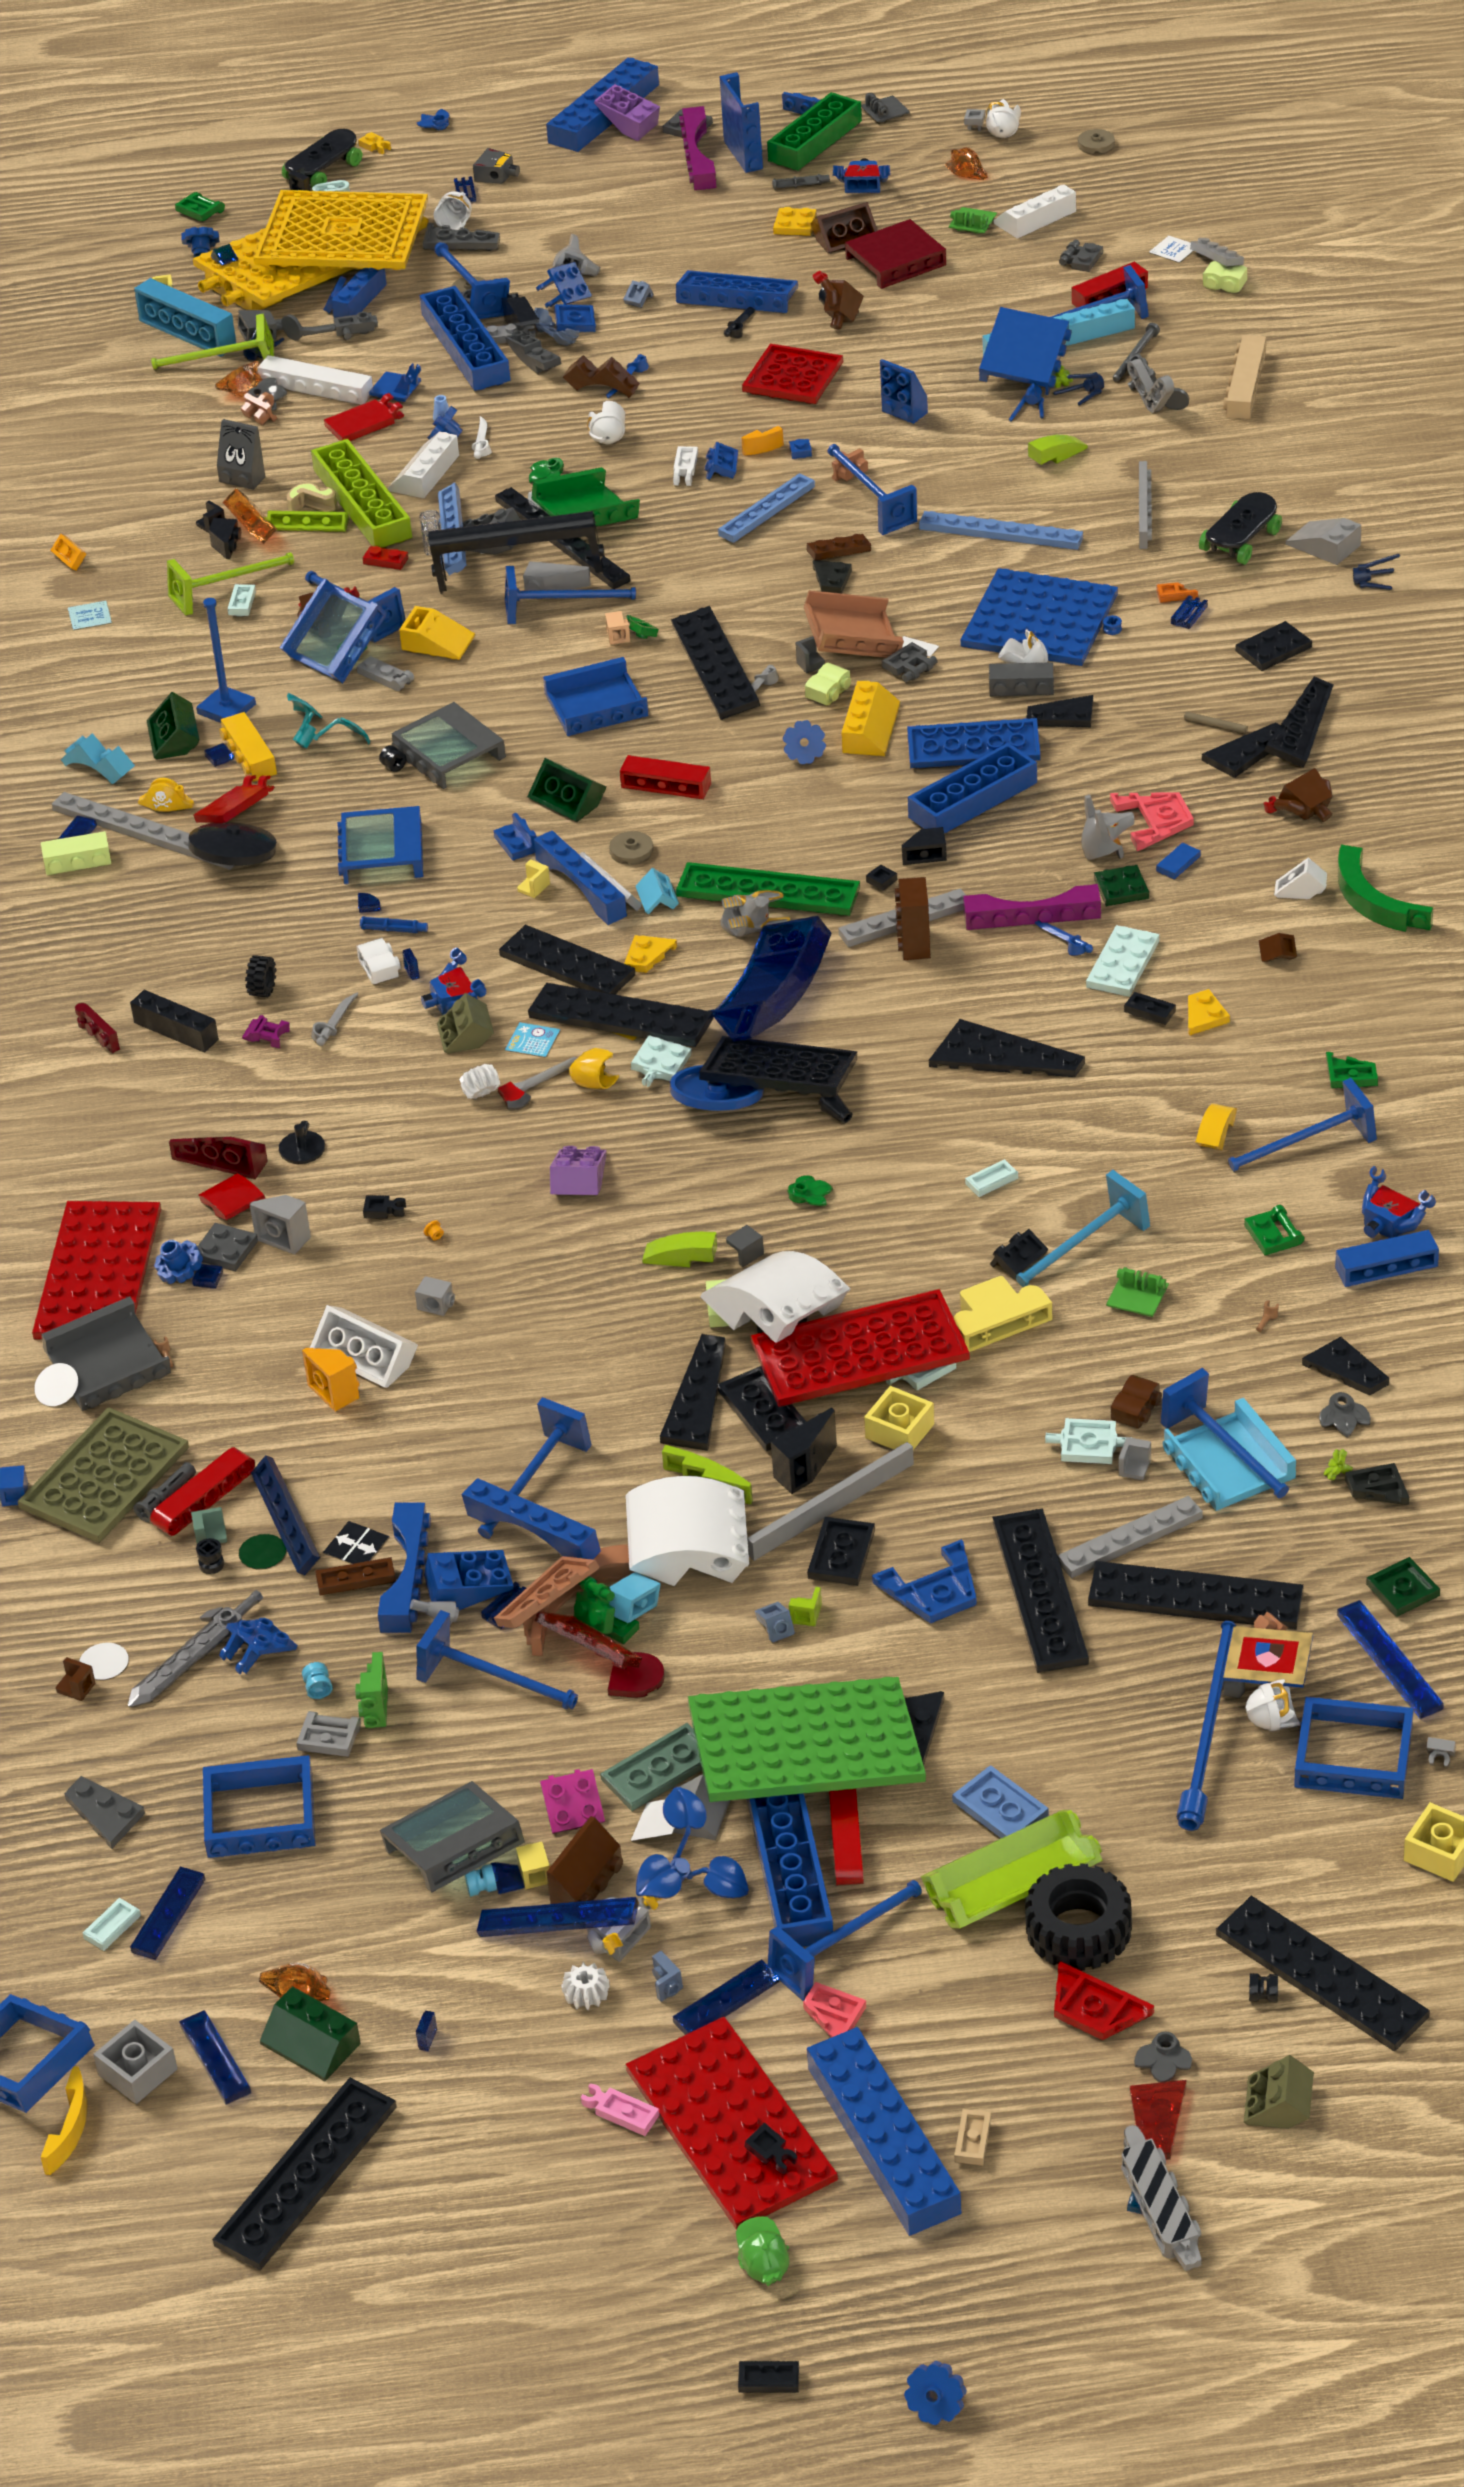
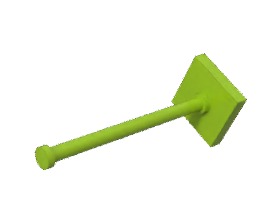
(263, 341)
(181, 584)

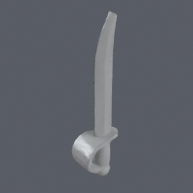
(767, 677)
(329, 1028)

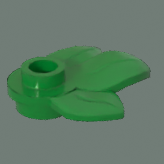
(546, 469)
(808, 1190)

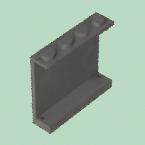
(107, 1353)

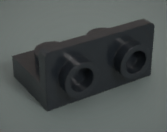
(299, 180)
(1020, 1253)

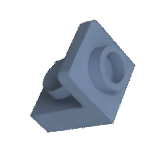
(638, 293)
(776, 1620)
(667, 1976)

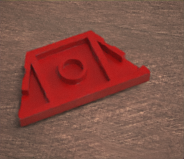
(1096, 2004)

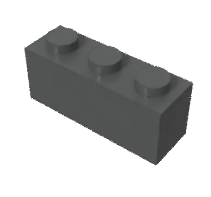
(1021, 679)

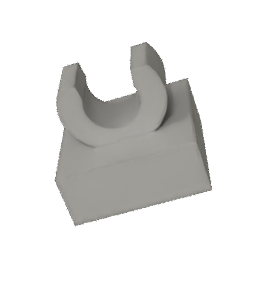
(974, 117)
(1442, 1748)

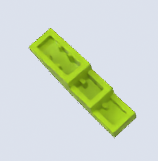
(695, 1465)

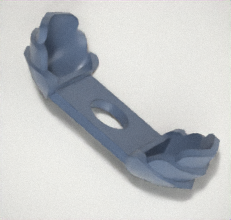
(546, 325)

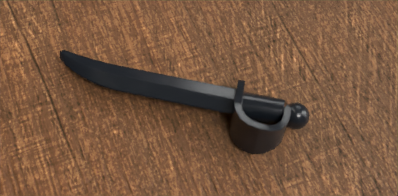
(735, 328)

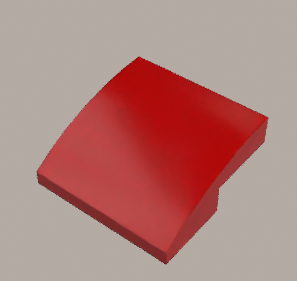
(231, 1196)

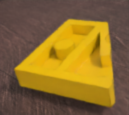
(648, 951)
(1205, 1012)

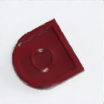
(636, 1681)

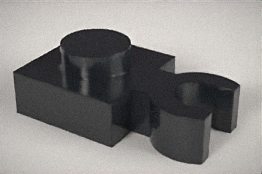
(380, 1206)
(769, 2145)

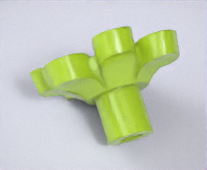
(1061, 378)
(1337, 1465)

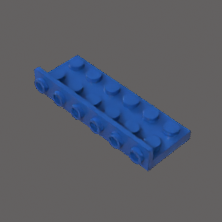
(735, 291)
(967, 742)

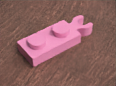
(621, 2109)

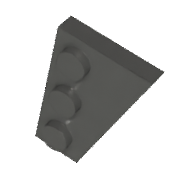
(104, 1809)

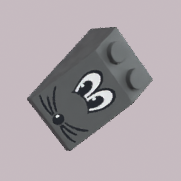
(240, 455)

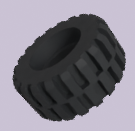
(1078, 1889)

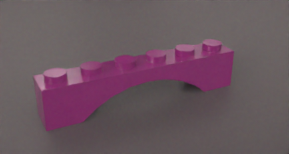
(700, 168)
(1076, 904)

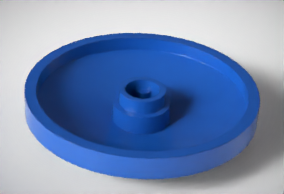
(700, 1094)

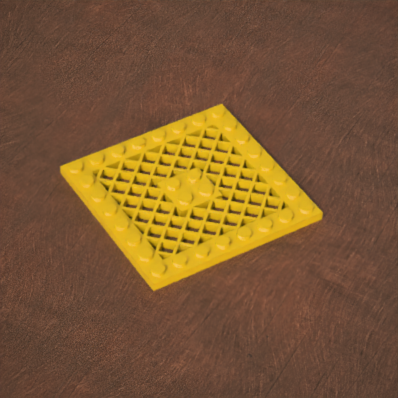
(341, 229)

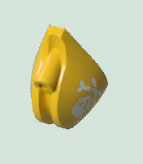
(165, 796)

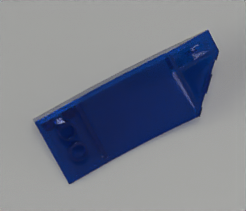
(774, 977)

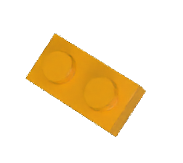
(68, 552)

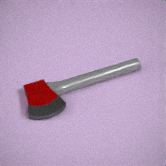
(515, 1094)

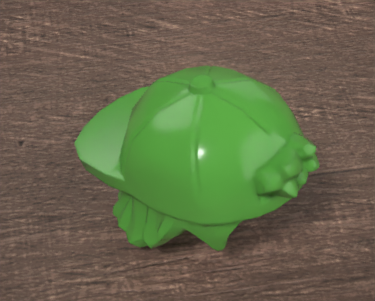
(762, 2250)

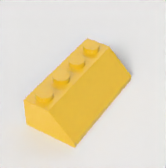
(869, 720)

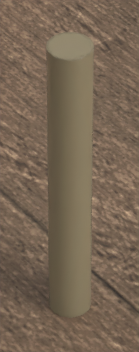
(1216, 722)

